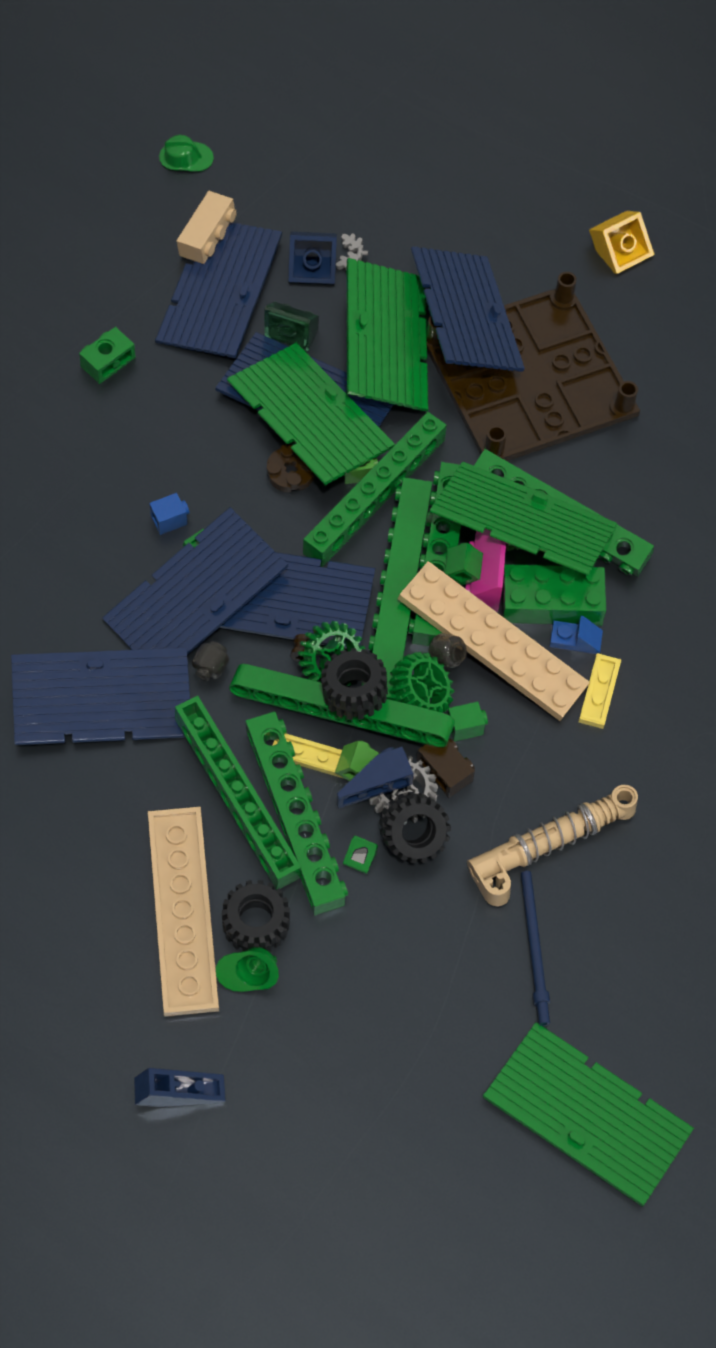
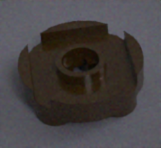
(283, 480)

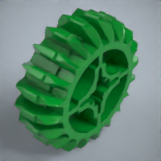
(334, 646)
(427, 682)

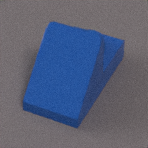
(577, 637)

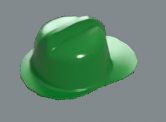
(185, 155)
(248, 970)

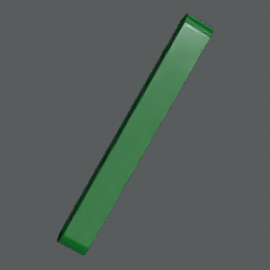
(307, 697)

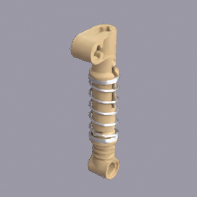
(544, 839)

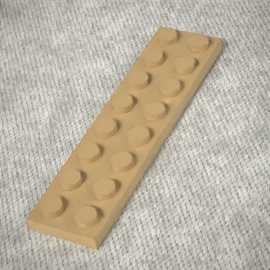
(494, 640)
(182, 912)

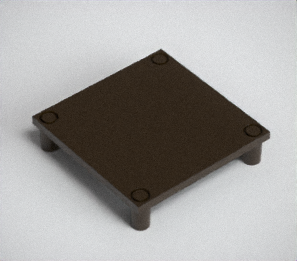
(562, 392)

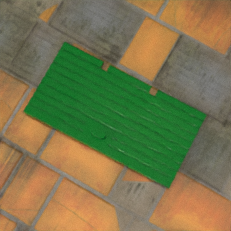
(386, 335)
(311, 411)
(524, 517)
(588, 1114)

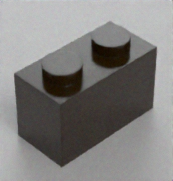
(449, 766)

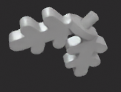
(350, 241)

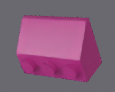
(490, 585)

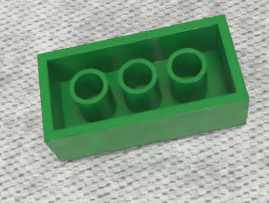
(552, 593)

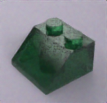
(290, 325)

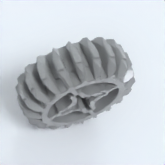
(422, 776)

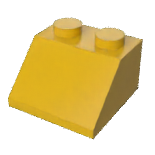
(622, 241)

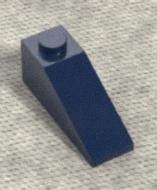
(381, 775)
(178, 1088)

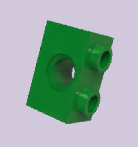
(107, 355)

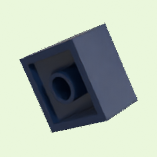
(312, 257)

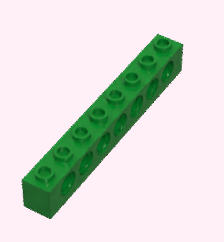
(374, 489)
(434, 541)
(639, 548)
(237, 793)
(320, 897)

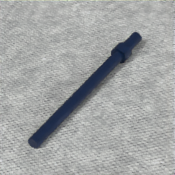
(540, 996)

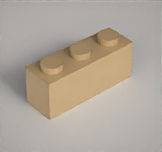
(206, 227)

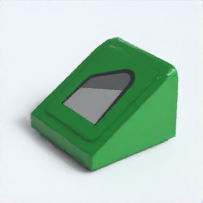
(360, 854)

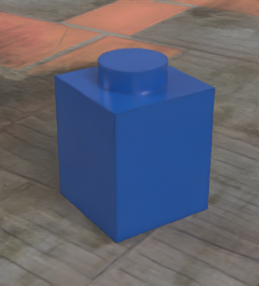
(169, 513)

